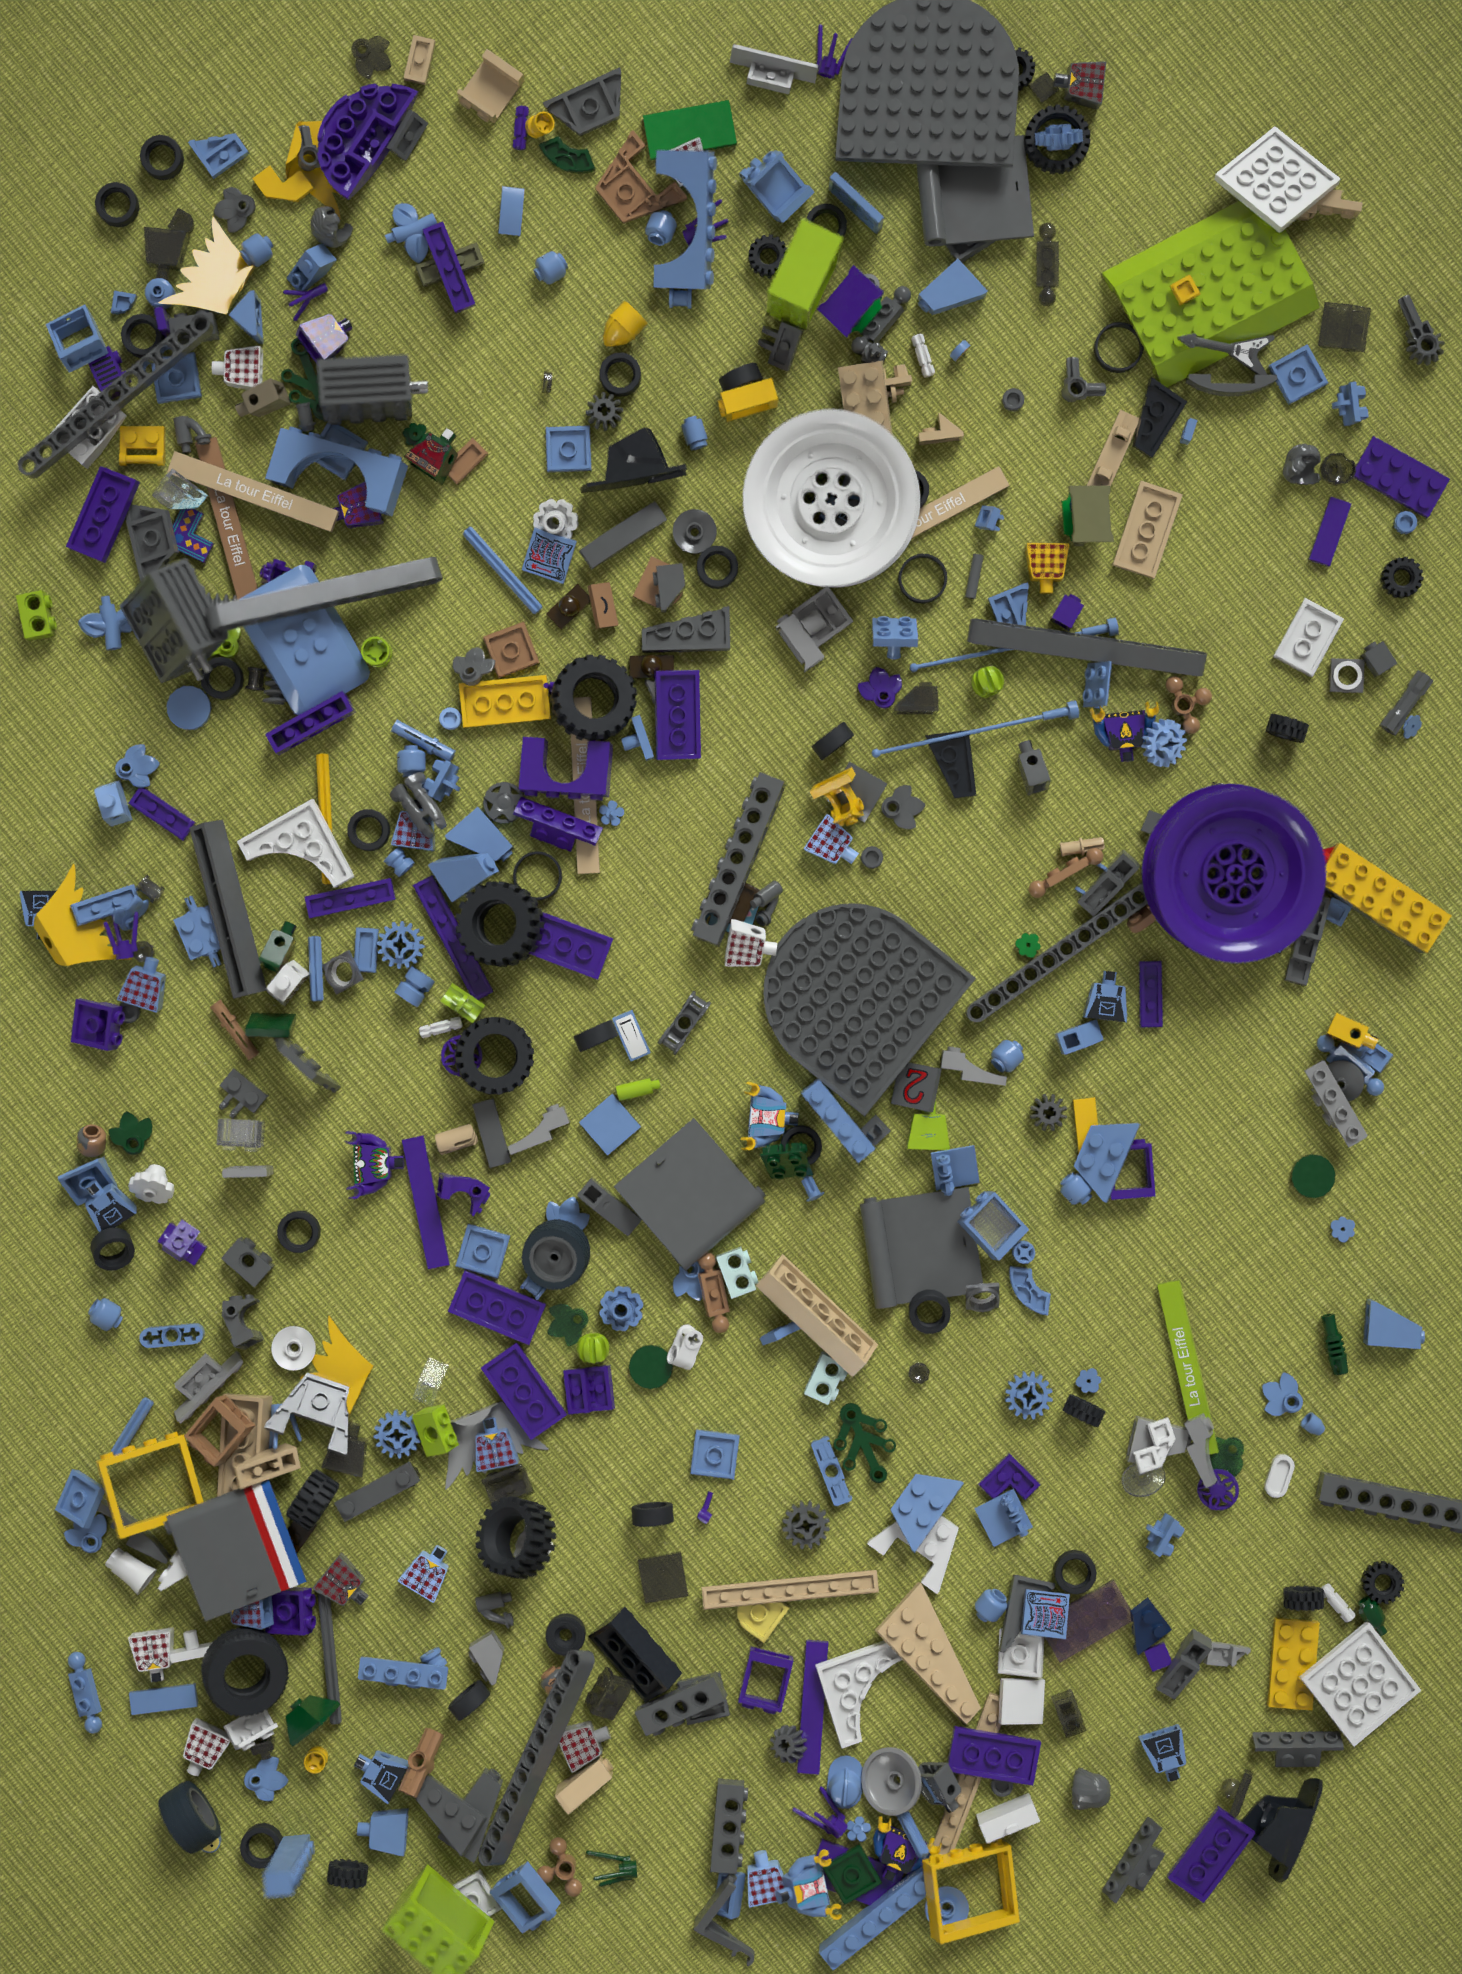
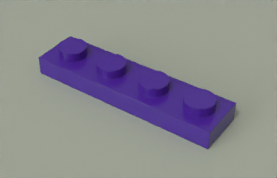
(449, 267)
(350, 898)

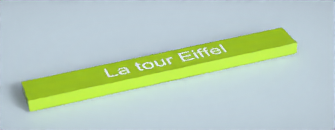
(1185, 1353)

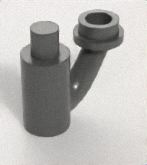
(183, 433)
(767, 895)
(492, 1601)

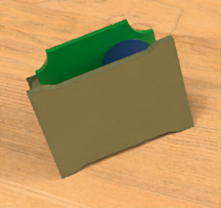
(1087, 515)

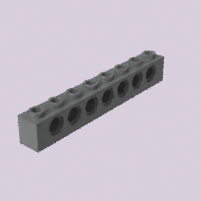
(714, 933)
(1330, 1483)

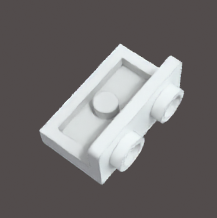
(247, 1729)

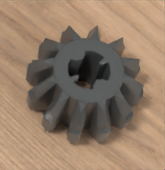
(611, 406)
(1045, 1105)
(785, 1752)

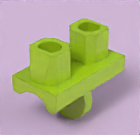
(462, 1003)

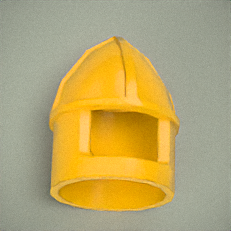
(623, 325)

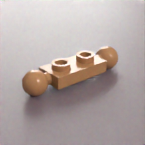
(1038, 888)
(713, 1293)

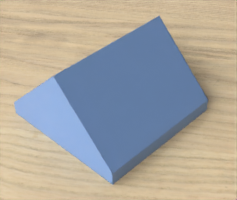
(249, 316)
(78, 1178)

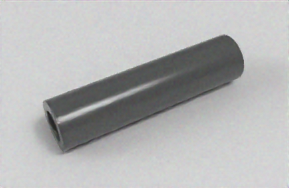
(974, 576)

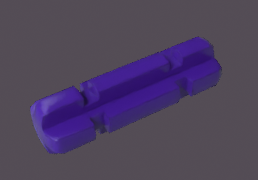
(519, 129)

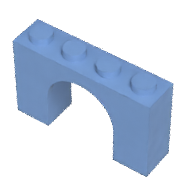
(838, 1120)

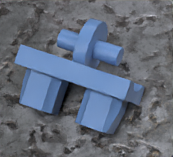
(1348, 403)
(444, 782)
(1161, 1535)

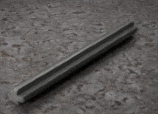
(329, 1655)

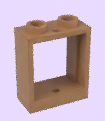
(233, 1416)

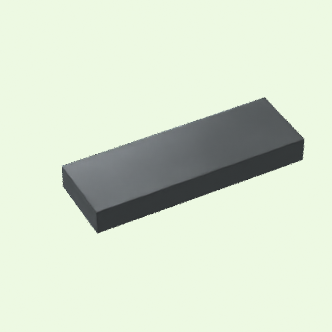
(491, 1133)

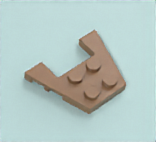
(628, 192)

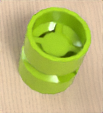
(376, 652)

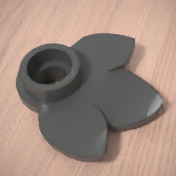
(231, 209)
(473, 666)
(905, 807)

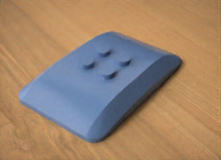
(307, 652)

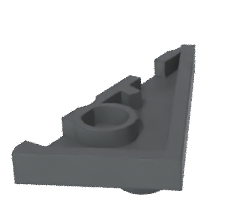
(1014, 1611)

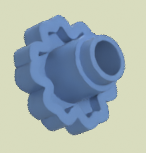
(611, 1314)

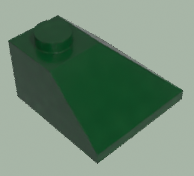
(308, 1716)

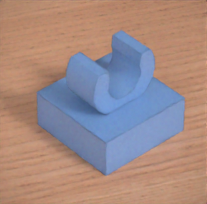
(988, 517)

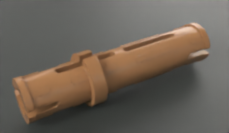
(219, 1008)

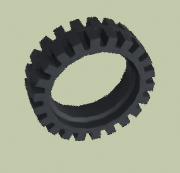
(1036, 156)

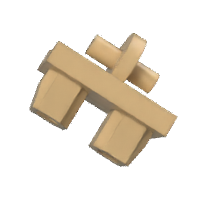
(900, 379)

